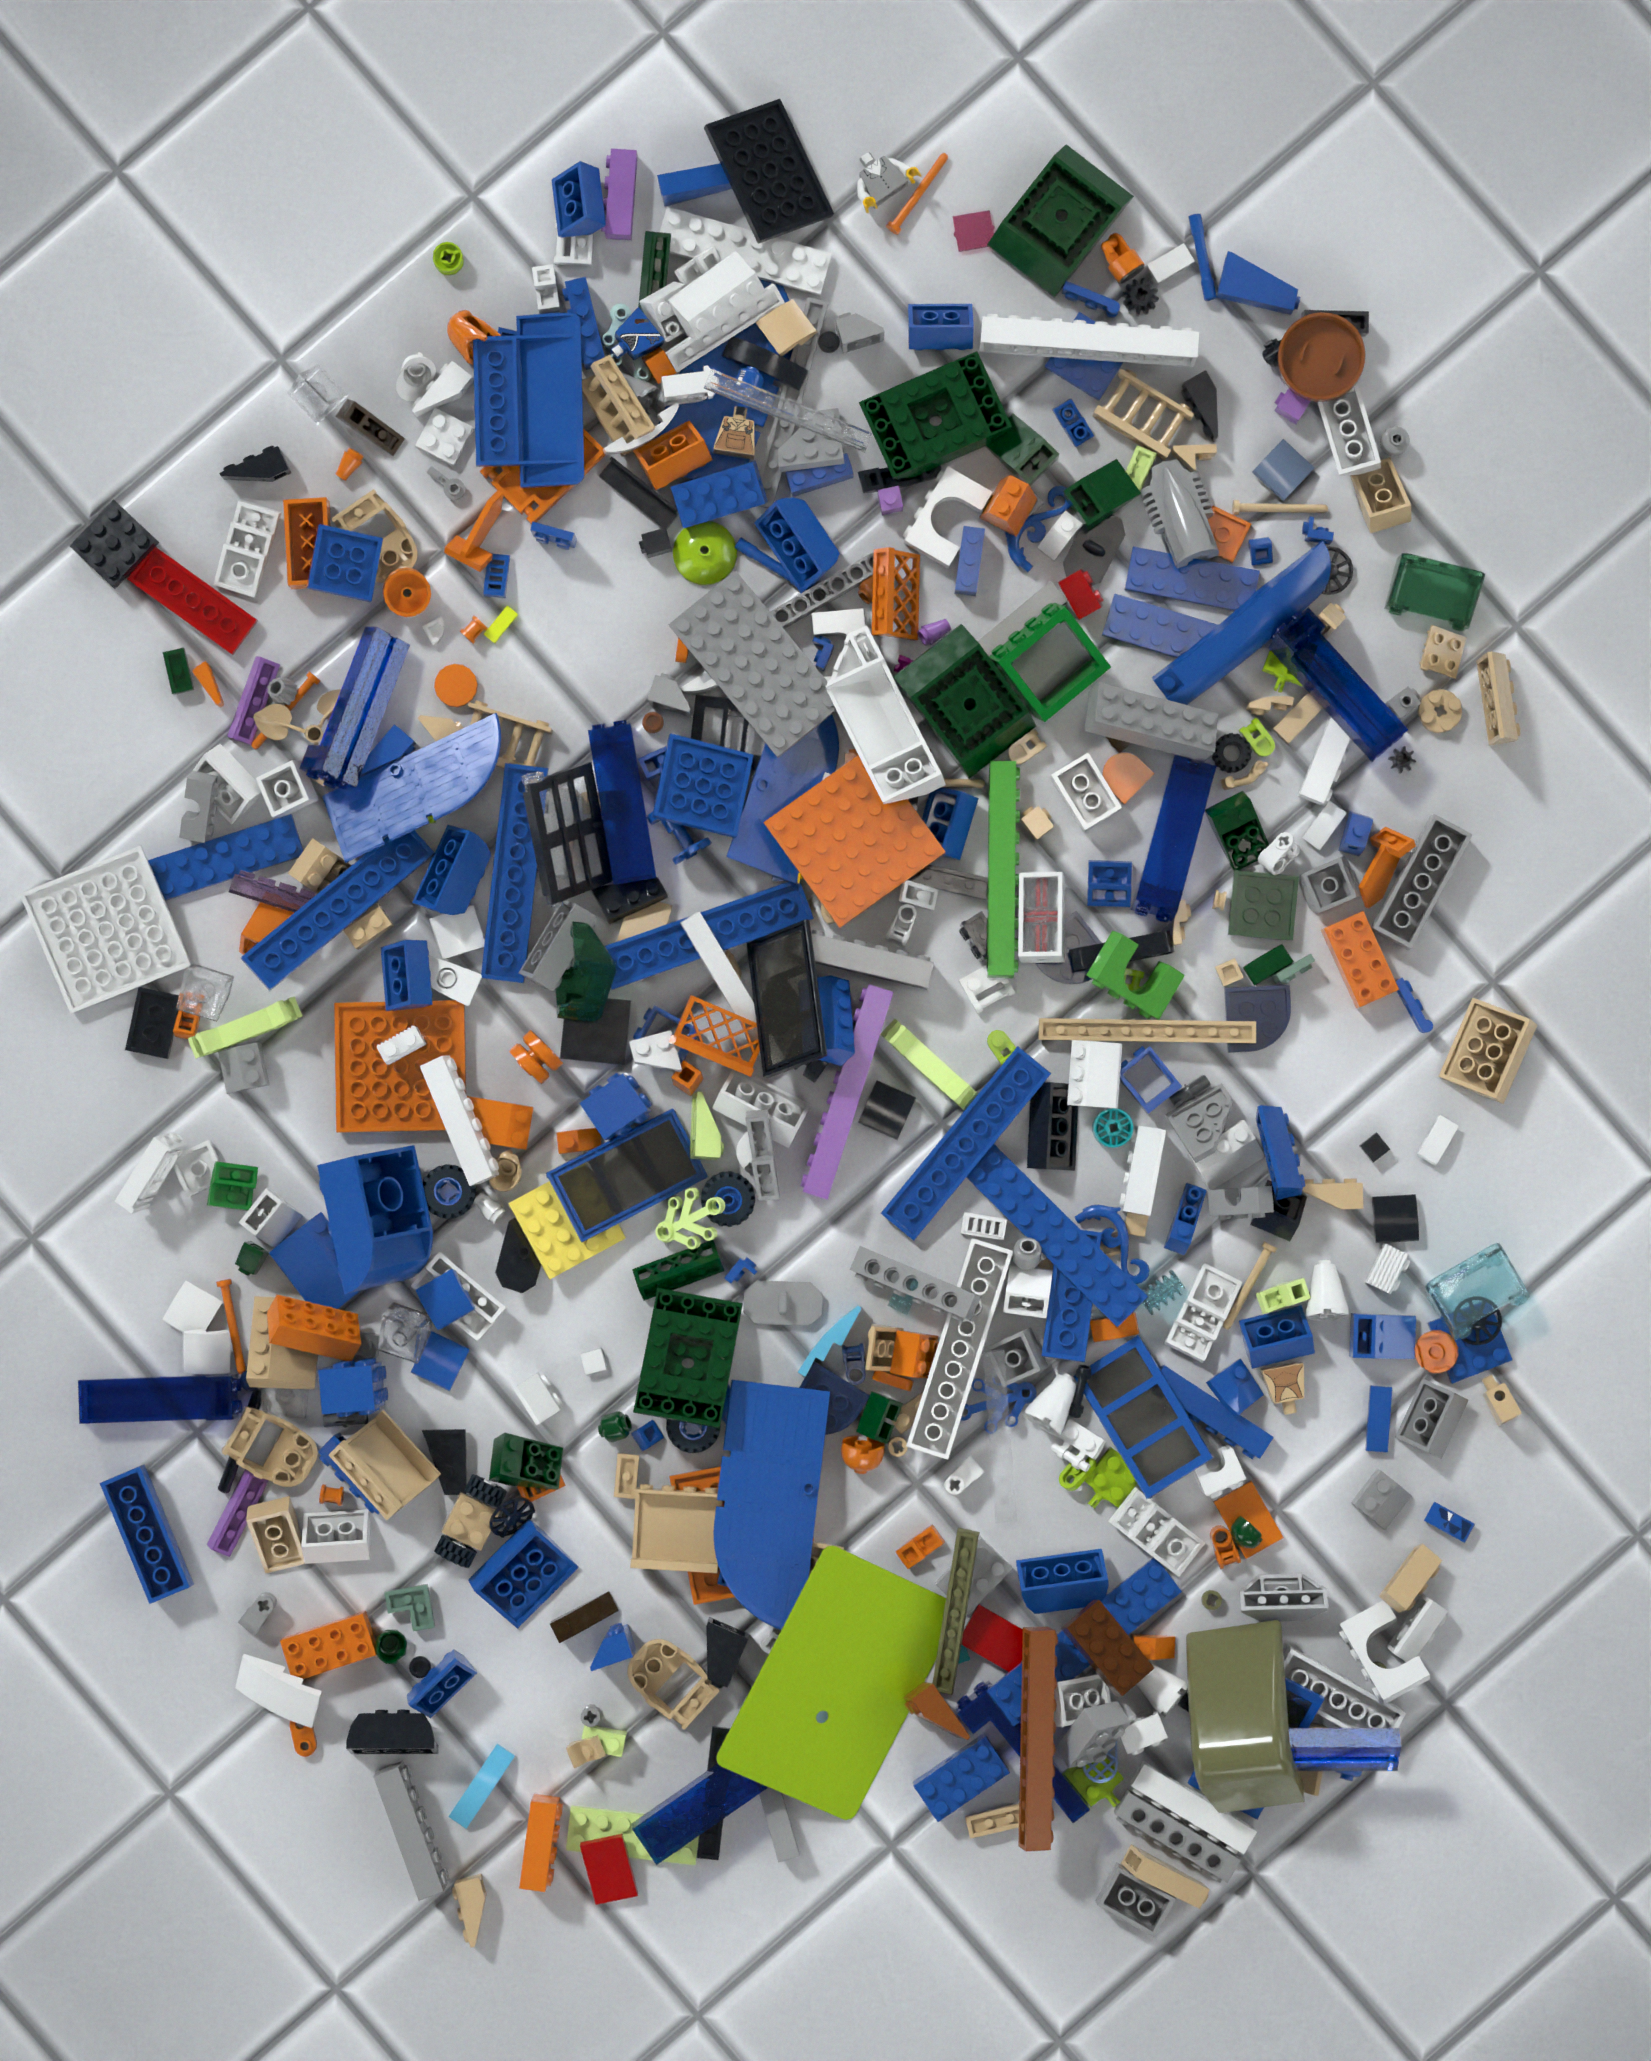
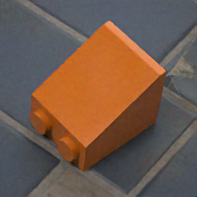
(1009, 505)
(261, 923)

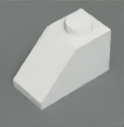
(1060, 535)

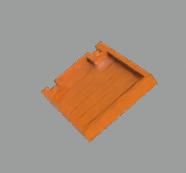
(545, 497)

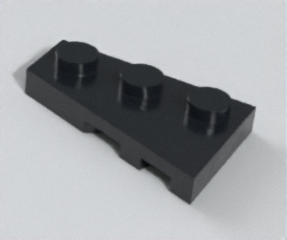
(628, 898)
(449, 1457)

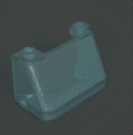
(1475, 1290)

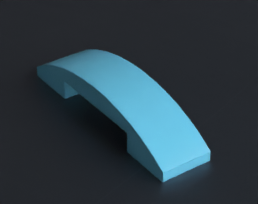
(481, 1786)

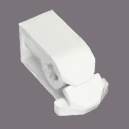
(685, 388)

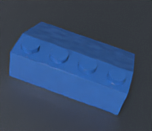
(312, 1264)
(522, 1573)

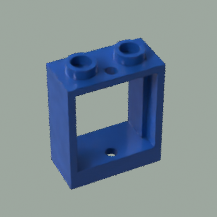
(650, 1016)
(1164, 1094)

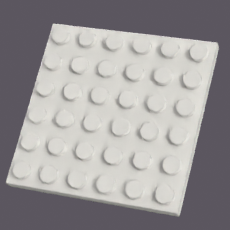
(105, 929)

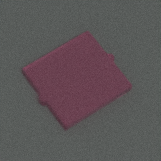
(973, 230)

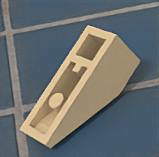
(1331, 617)

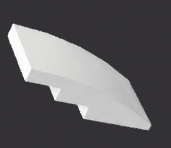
(247, 548)
(1203, 1312)
(1156, 1532)
(278, 1691)

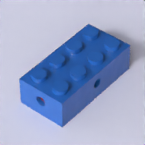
(719, 494)
(961, 1777)

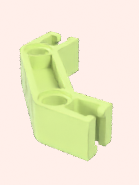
(245, 1028)
(929, 1064)

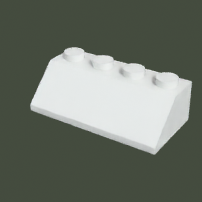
(716, 295)
(1350, 434)
(751, 1093)
(1143, 1170)

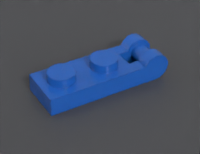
(1091, 299)
(1413, 1006)

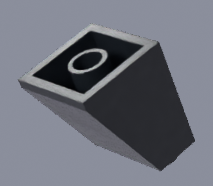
(724, 1651)

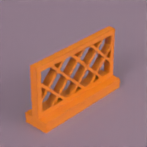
(885, 594)
(707, 1050)

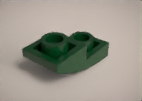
(1268, 964)

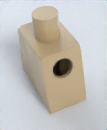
(1501, 1410)

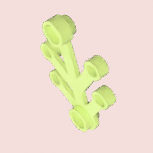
(687, 1219)

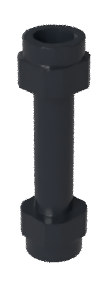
(1083, 1374)

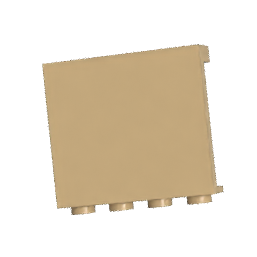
(385, 1465)
(674, 1529)

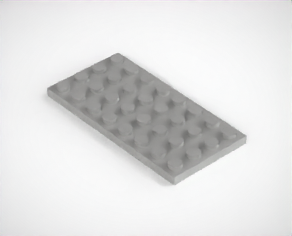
(755, 663)

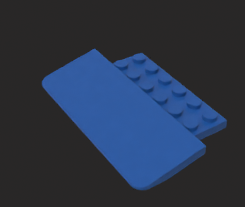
(532, 400)

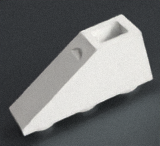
(448, 387)

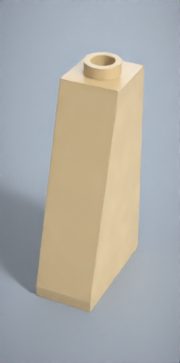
(1165, 1877)

